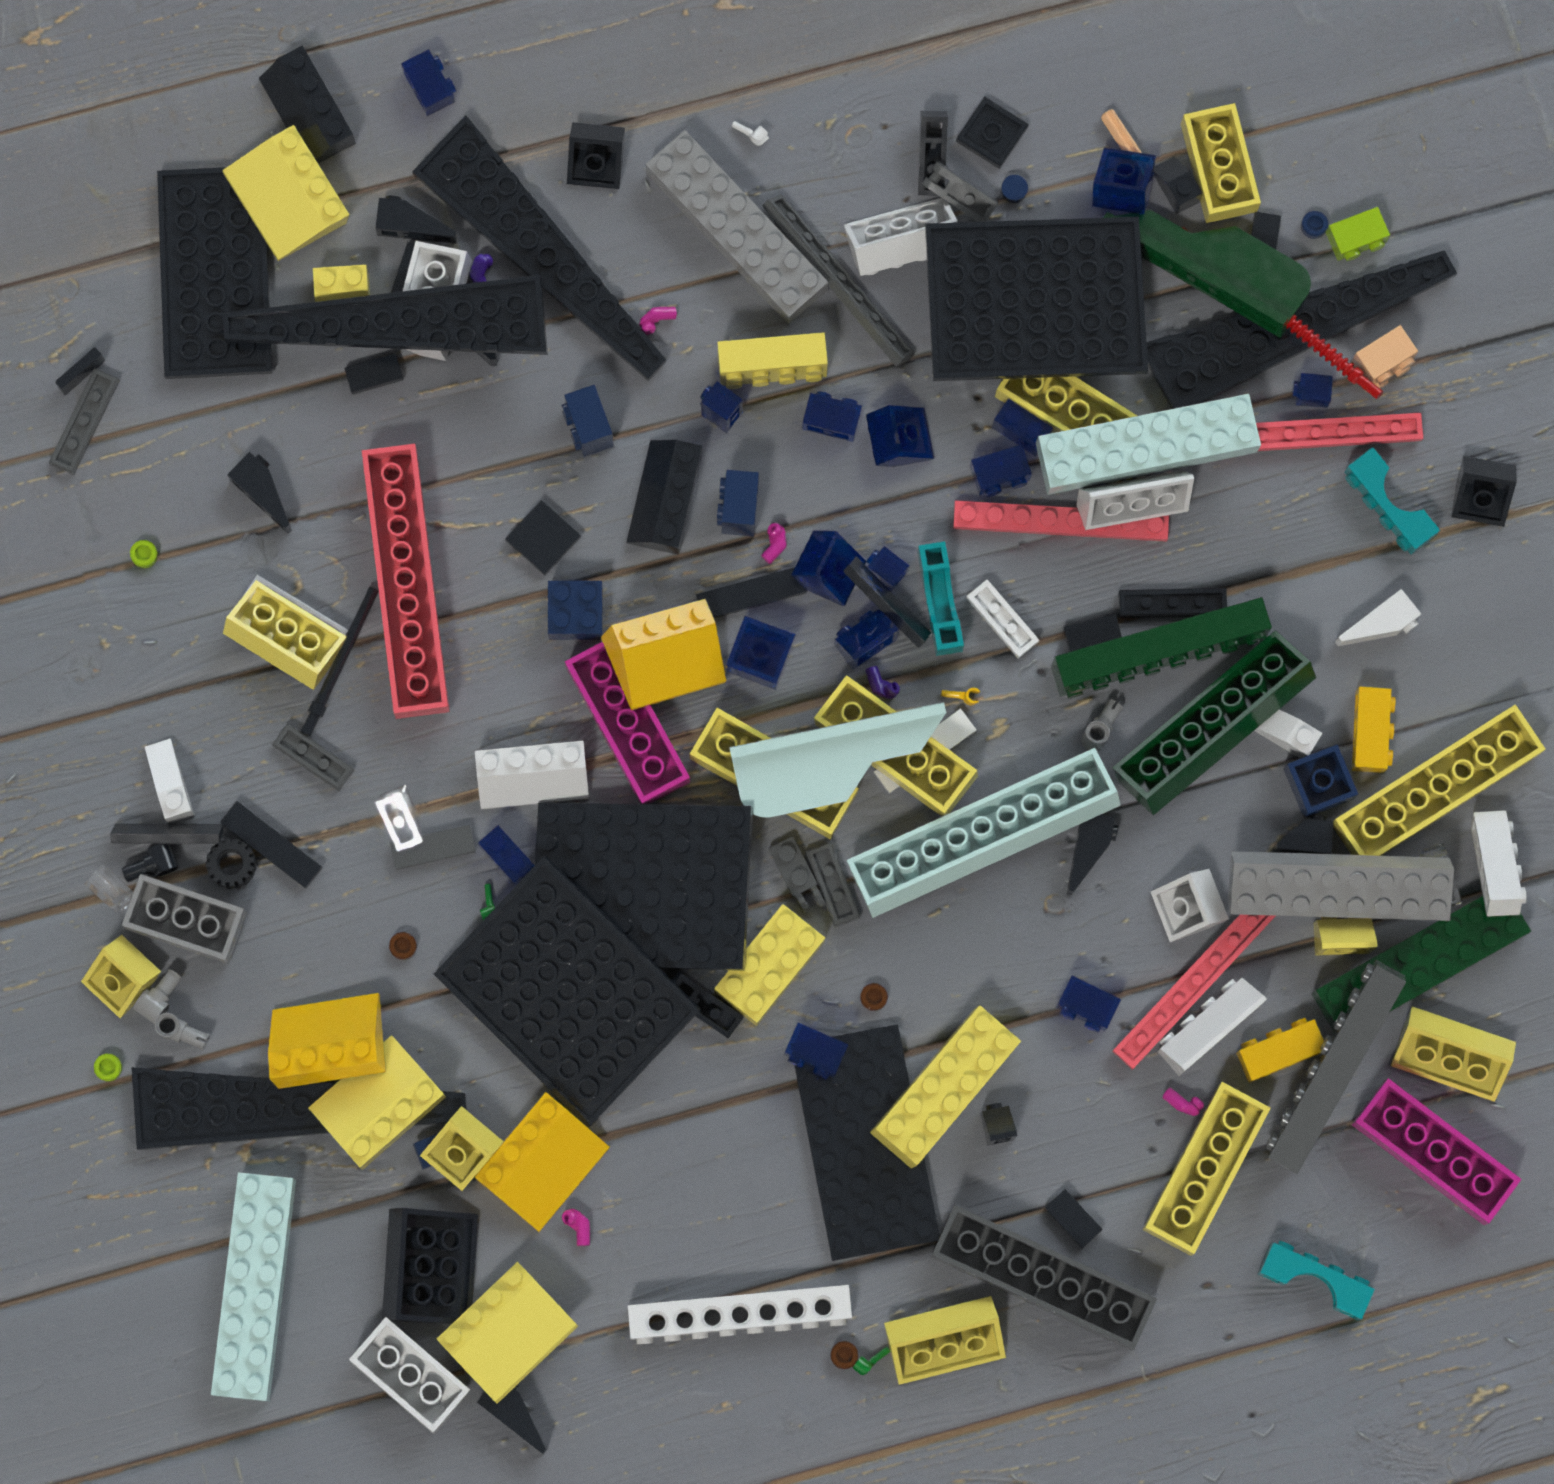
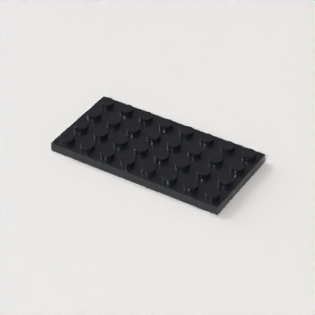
(209, 267)
(864, 1189)

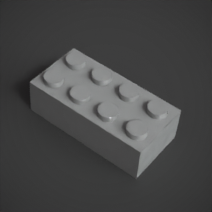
(184, 919)

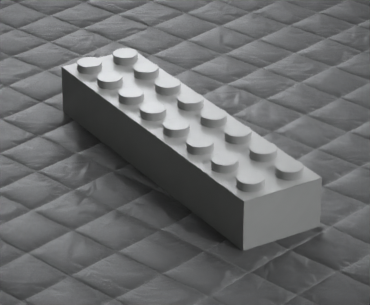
(736, 227)
(1340, 886)

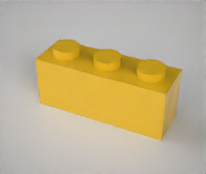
(1372, 729)
(1280, 1049)

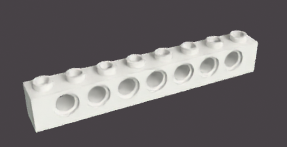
(641, 1314)

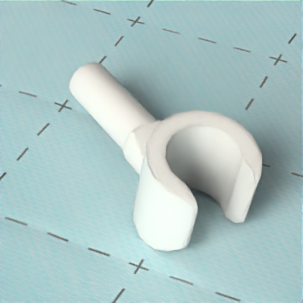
(757, 136)

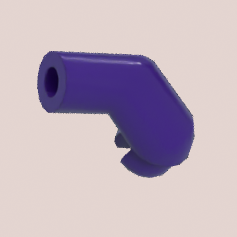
(479, 266)
(879, 686)

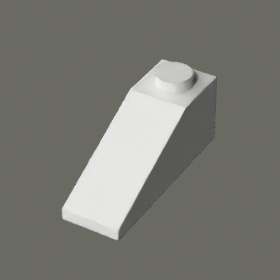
(1386, 620)
(1290, 733)
(169, 781)

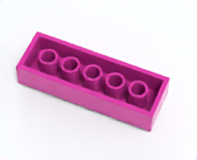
(633, 735)
(1436, 1152)

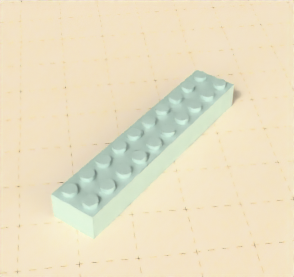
(984, 832)

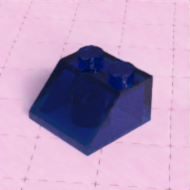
(1123, 180)
(899, 435)
(823, 564)
(866, 638)

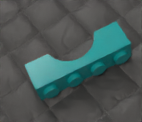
(1410, 528)
(939, 598)
(1348, 1294)

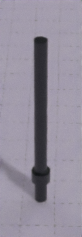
(318, 707)

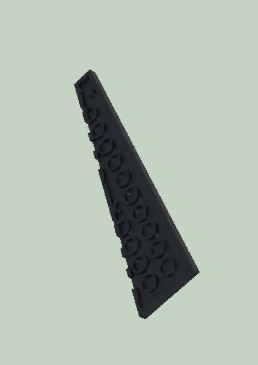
(494, 202)
(461, 317)
(1233, 350)
(219, 1108)

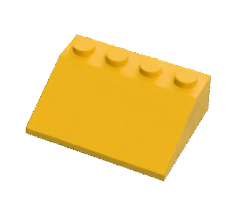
(666, 654)
(326, 1041)
(542, 1162)

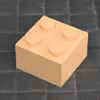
(1386, 357)

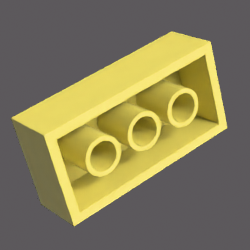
(1220, 163)
(772, 360)
(770, 965)

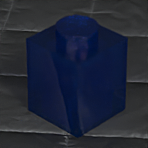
(1313, 390)
(887, 567)

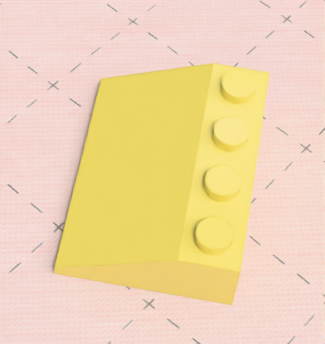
(286, 193)
(377, 1108)
(507, 1332)

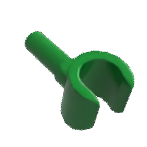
(488, 895)
(863, 1365)

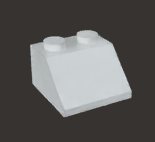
(1189, 905)

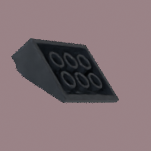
(429, 1265)

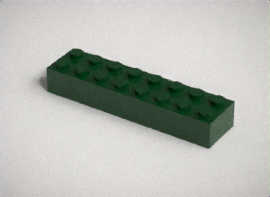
(1161, 647)
(1214, 722)
(1431, 955)

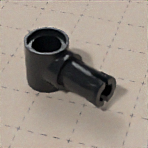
(157, 861)

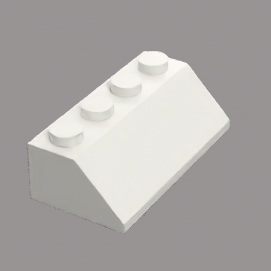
(894, 236)
(436, 267)
(1135, 499)
(532, 775)
(1210, 1026)
(409, 1375)

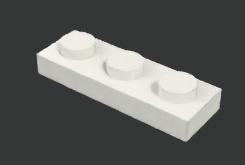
(1002, 619)

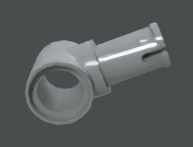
(1102, 726)
(155, 1002)
(181, 1032)

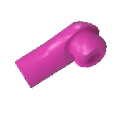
(655, 314)
(777, 540)
(1180, 1104)
(580, 1224)

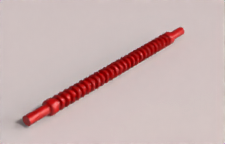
(1355, 375)

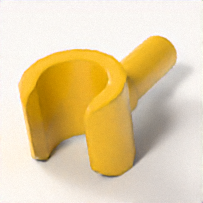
(962, 695)

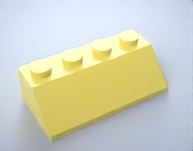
(284, 634)
(1453, 1054)
(945, 1340)

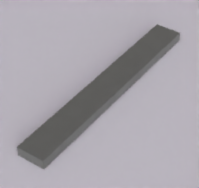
(838, 280)

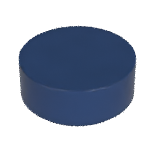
(1014, 188)
(1314, 224)

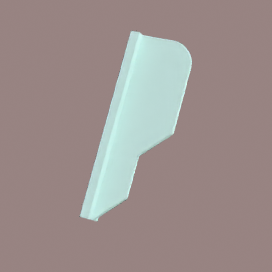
(826, 762)

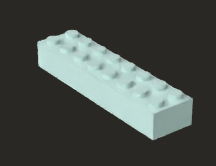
(1148, 444)
(253, 1287)

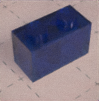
(428, 82)
(721, 406)
(832, 416)
(1020, 426)
(1000, 471)
(505, 855)
(1087, 1004)
(815, 1050)

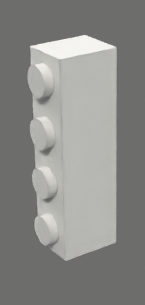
(1497, 863)

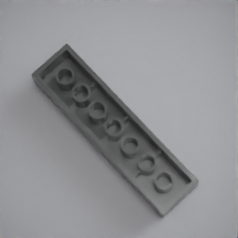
(1336, 1066)
(1043, 1277)

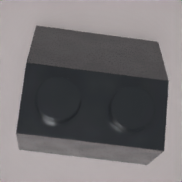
(595, 155)
(1484, 491)

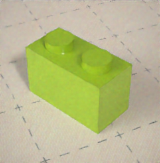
(1358, 234)

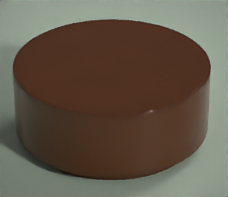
(403, 946)
(873, 997)
(844, 1355)

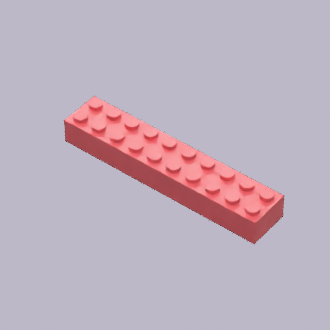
(405, 581)

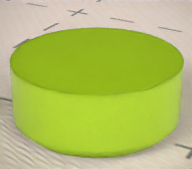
(143, 554)
(108, 1067)

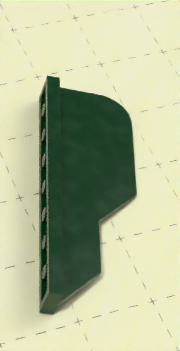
(1228, 268)

